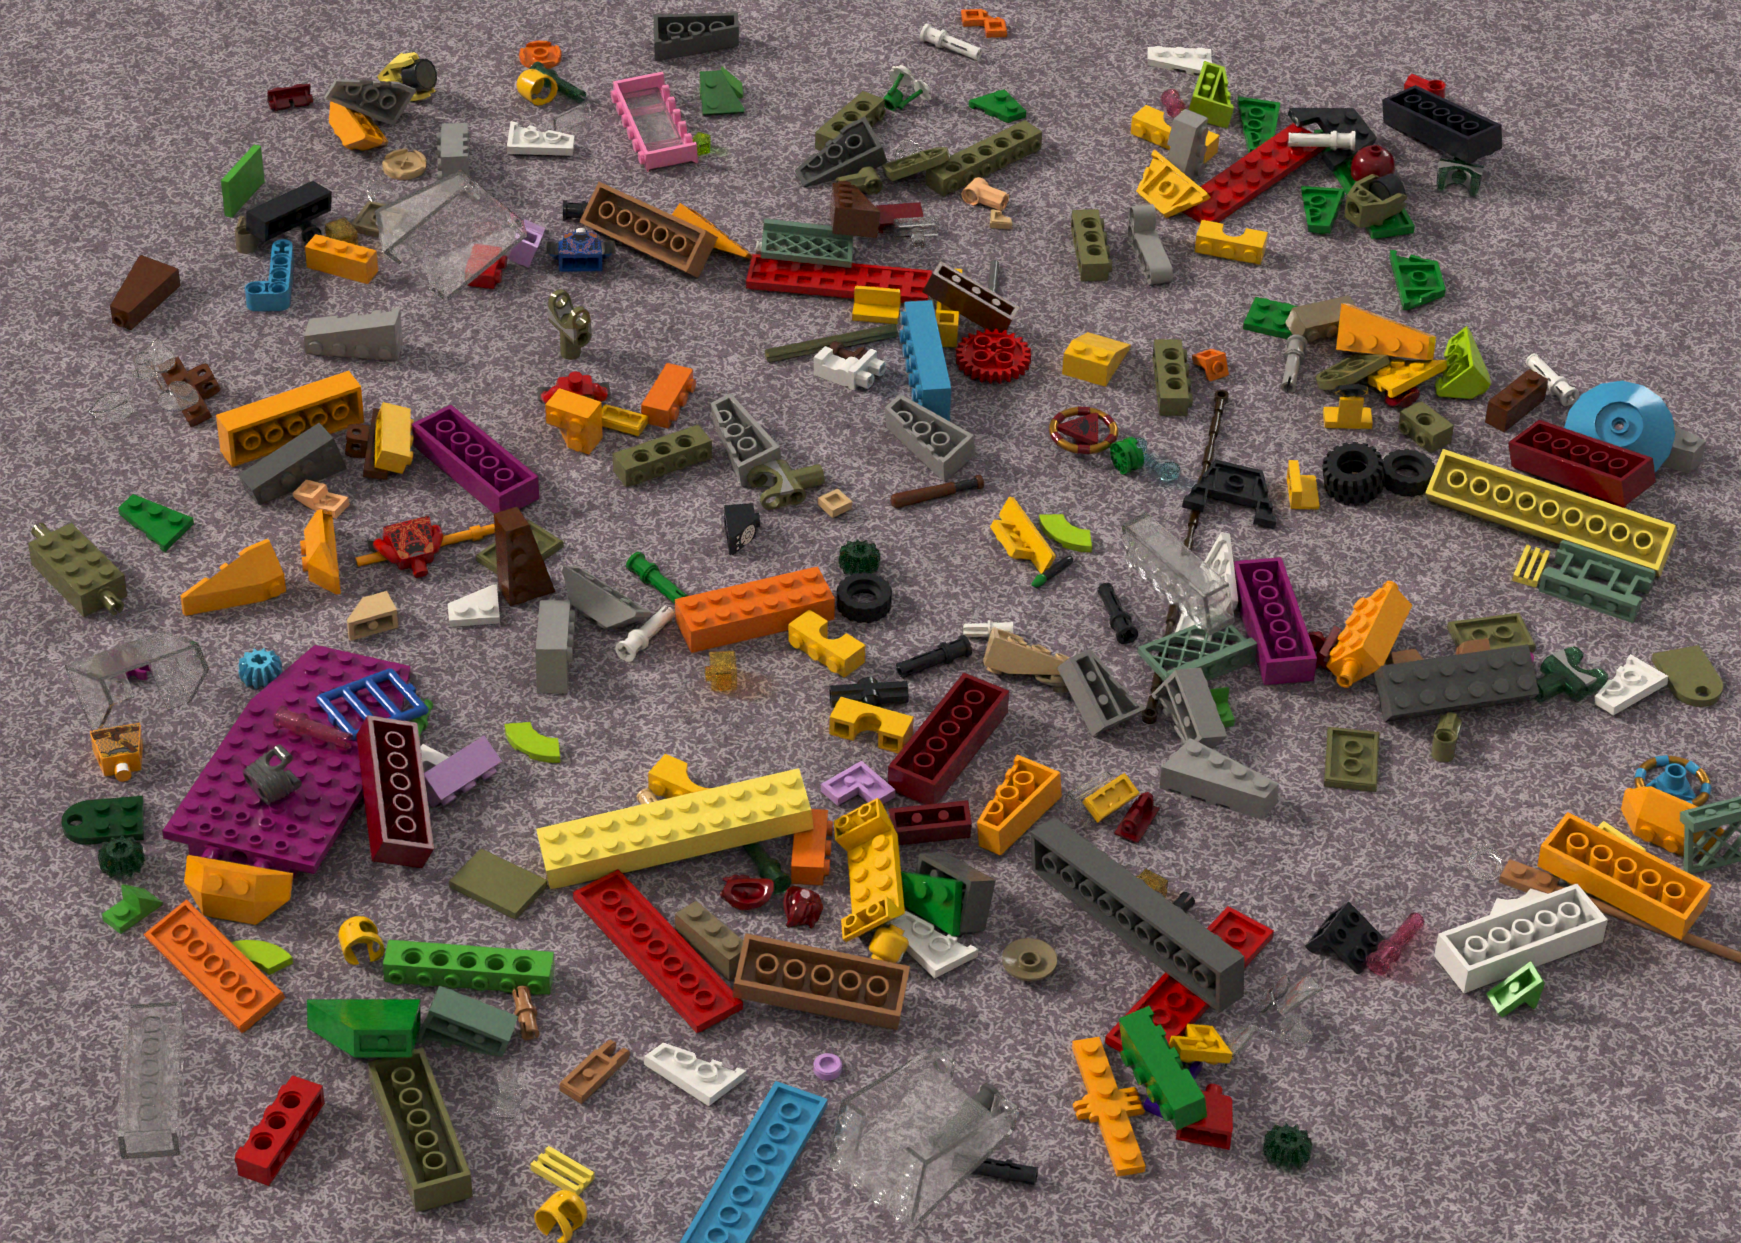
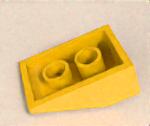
(1093, 358)

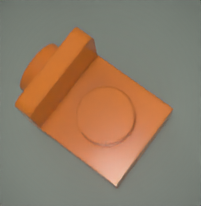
(1213, 362)

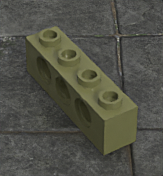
(861, 106)
(1090, 245)
(1170, 377)
(662, 455)

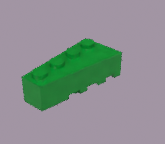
(1160, 1069)

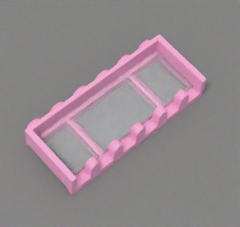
(653, 121)

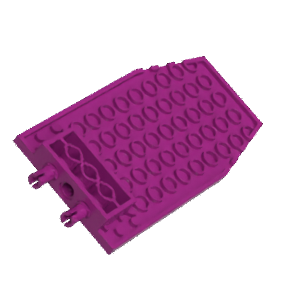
(227, 819)

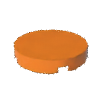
(540, 52)

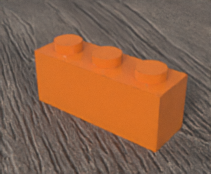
(668, 395)
(810, 850)

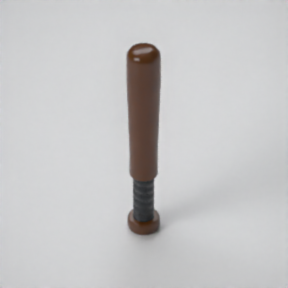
(928, 493)

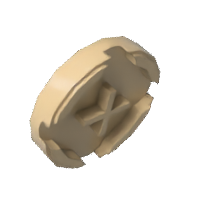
(404, 164)

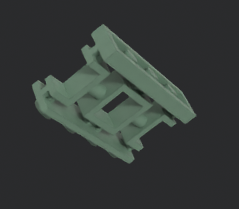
(1593, 594)

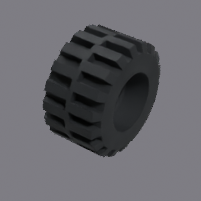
(1348, 486)

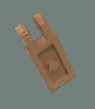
(593, 1071)

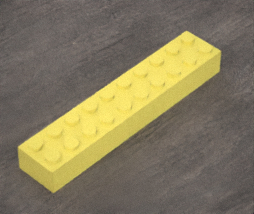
(1549, 511)
(675, 828)

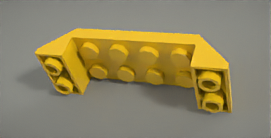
(872, 867)

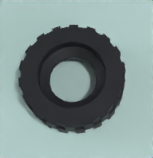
(1410, 460)
(861, 611)

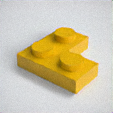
(1201, 1044)

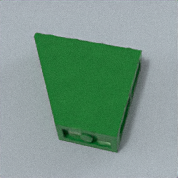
(367, 1025)

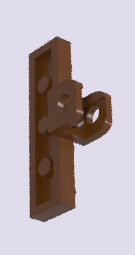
(199, 412)
(366, 443)

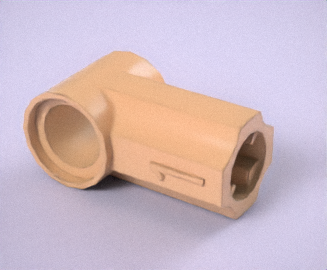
(980, 192)

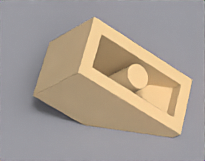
(372, 616)

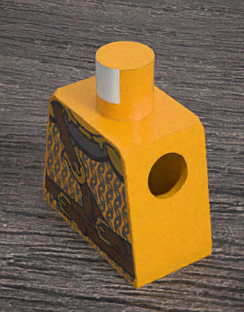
(118, 750)

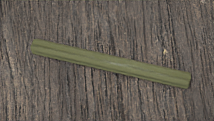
(816, 345)

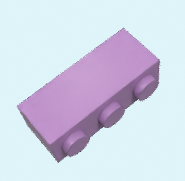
(460, 772)

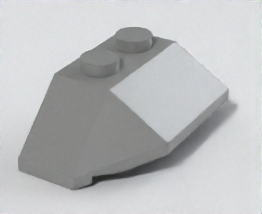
(600, 600)

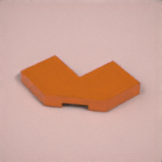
(978, 17)

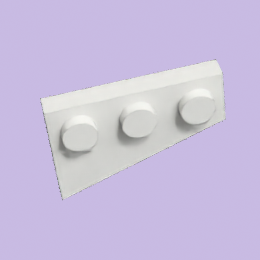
(535, 142)
(1221, 561)

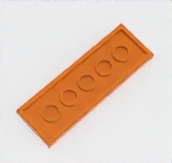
(214, 966)

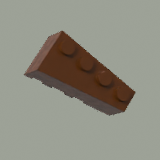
(852, 212)
(519, 560)

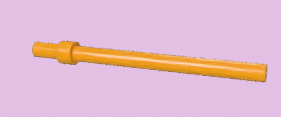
(474, 533)

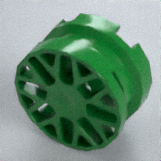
(1127, 455)

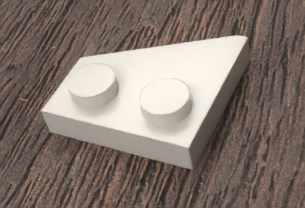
(475, 608)

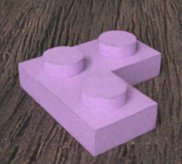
(857, 781)

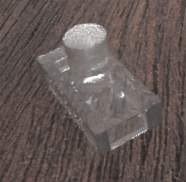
(916, 229)

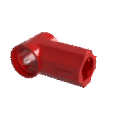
(1433, 86)

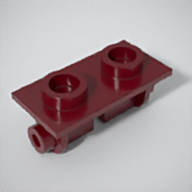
(279, 97)
(1138, 818)

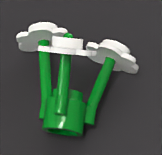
(901, 76)

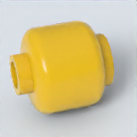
(888, 944)

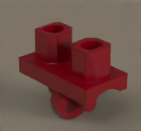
(1323, 645)

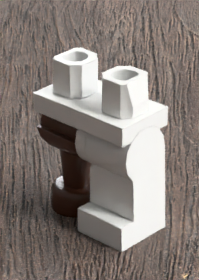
(848, 367)

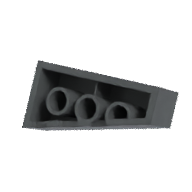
(693, 33)
(306, 457)

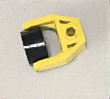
(414, 73)

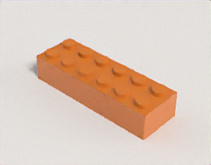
(752, 609)

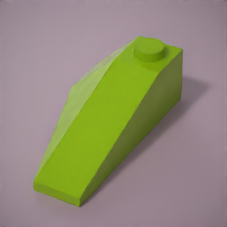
(1465, 371)

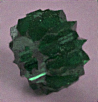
(859, 557)
(121, 857)
(1287, 1146)

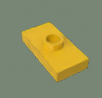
(623, 420)
(1111, 797)

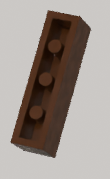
(970, 298)

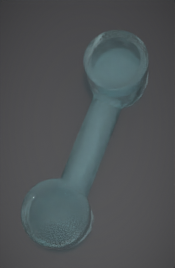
(1168, 471)

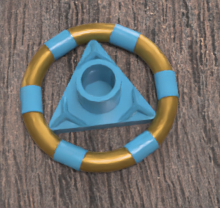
(1674, 778)

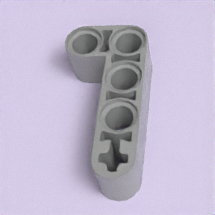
(1148, 245)

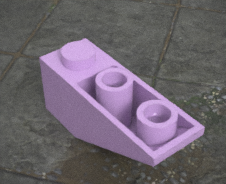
(525, 250)

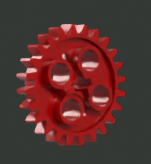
(993, 356)

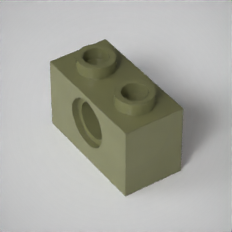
(1425, 427)

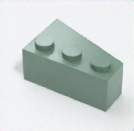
(467, 1023)

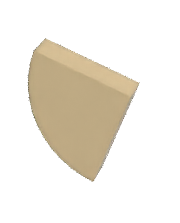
(999, 221)

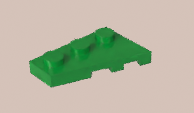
(1321, 207)
(156, 521)
(934, 899)

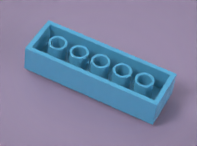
(925, 358)

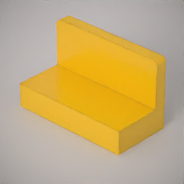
(876, 304)
(1301, 488)

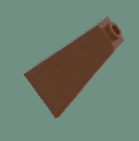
(143, 291)

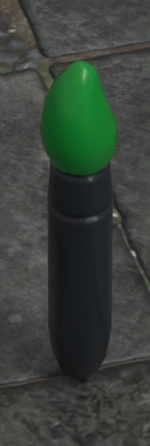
(1041, 579)

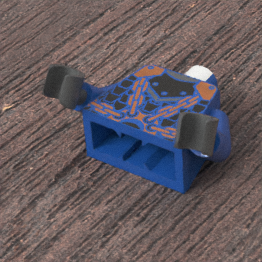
(580, 251)

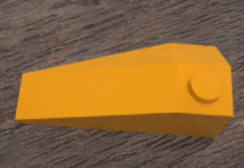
(722, 243)
(245, 581)

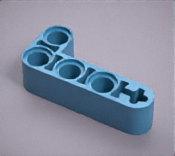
(276, 292)

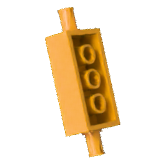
(1369, 634)

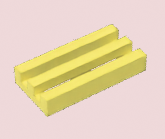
(1535, 554)
(564, 1166)

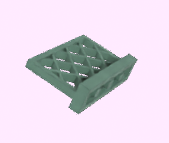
(801, 235)
(1213, 665)
(1710, 818)

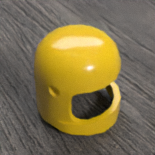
(532, 82)
(359, 930)
(559, 1207)

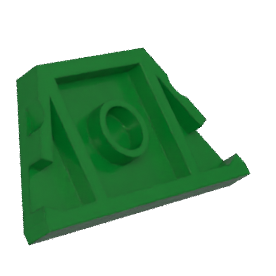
(1416, 280)

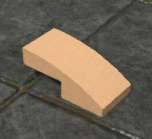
(317, 497)

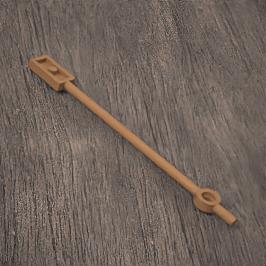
(1526, 877)

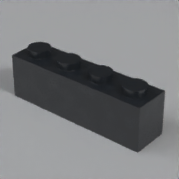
(288, 211)

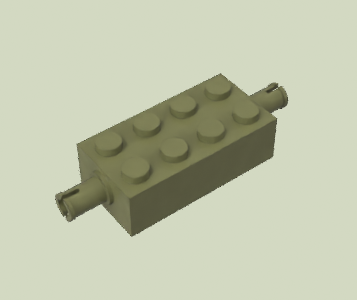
(77, 569)

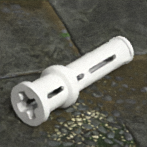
(941, 38)
(1333, 140)
(1557, 384)
(639, 638)

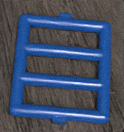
(370, 683)

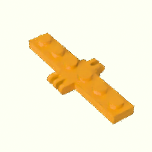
(1108, 1106)

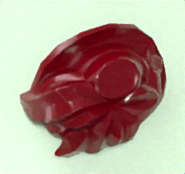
(1404, 399)
(746, 892)
(802, 906)

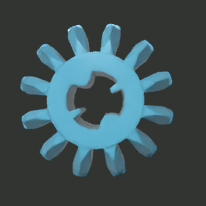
(259, 668)

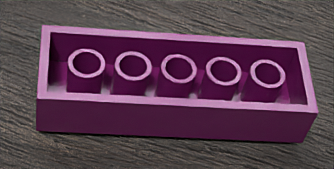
(475, 460)
(1274, 621)

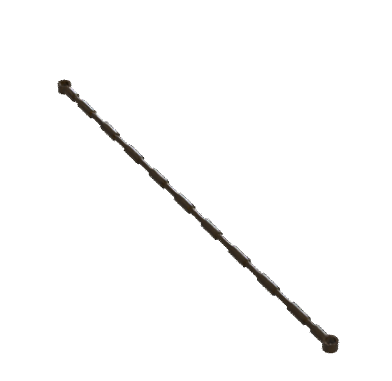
(1220, 398)

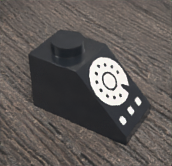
(740, 525)

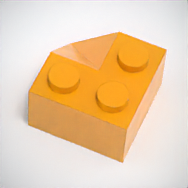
(577, 419)

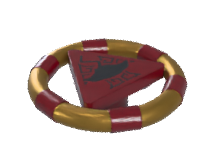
(1083, 430)

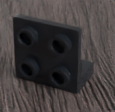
(1348, 936)

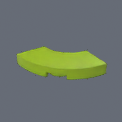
(1060, 530)
(527, 740)
(264, 955)

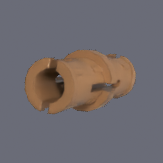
(526, 1013)

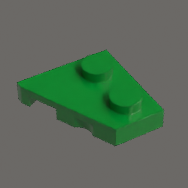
(717, 94)
(999, 105)

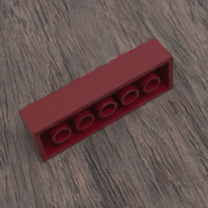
(1582, 462)
(948, 739)
(394, 792)

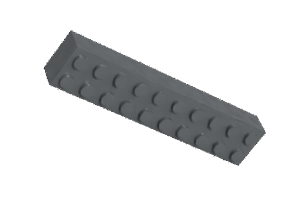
(1138, 914)

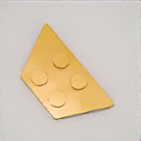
(1169, 187)
(1405, 374)

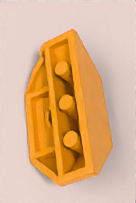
(355, 128)
(321, 552)
(1656, 819)
(236, 889)

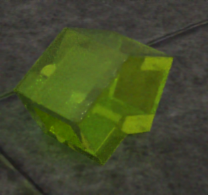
(703, 143)

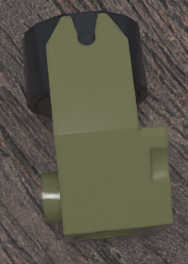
(1375, 200)

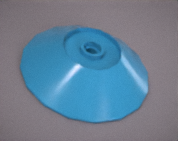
(1641, 412)

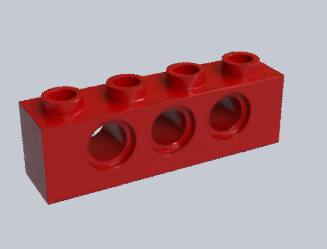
(279, 1130)

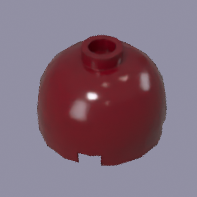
(1370, 161)

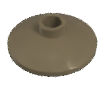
(1053, 680)
(1029, 959)

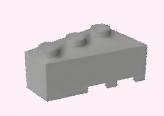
(1188, 143)
(1096, 693)
(1191, 707)

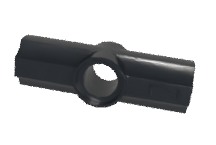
(871, 692)

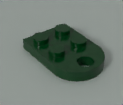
(104, 820)

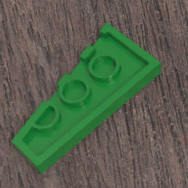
(1258, 120)

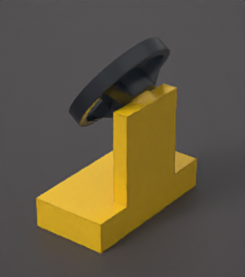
(1350, 411)

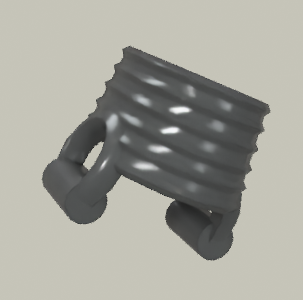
(269, 781)

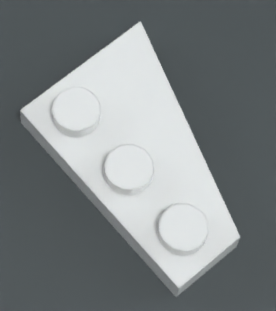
(1179, 58)
(1629, 685)
(930, 948)
(697, 1077)

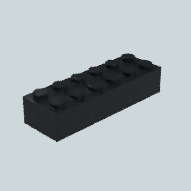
(1442, 124)

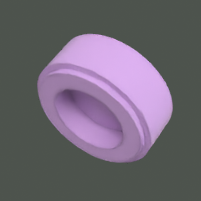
(827, 1066)

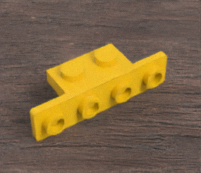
(1021, 536)

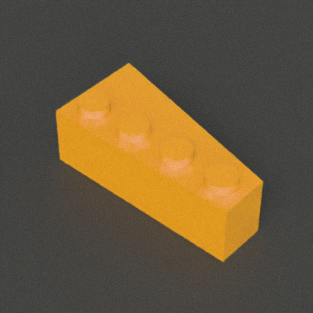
(1374, 334)
(1018, 804)

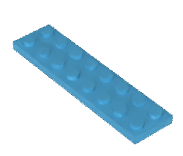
(757, 1167)

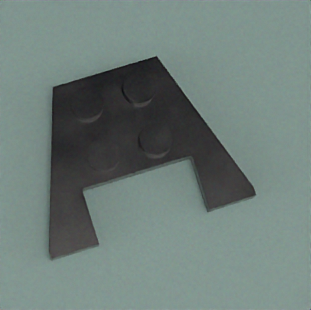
(1340, 120)
(1233, 484)

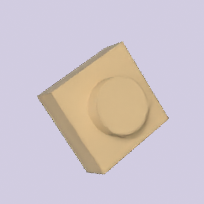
(835, 503)

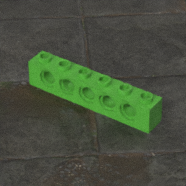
(468, 966)

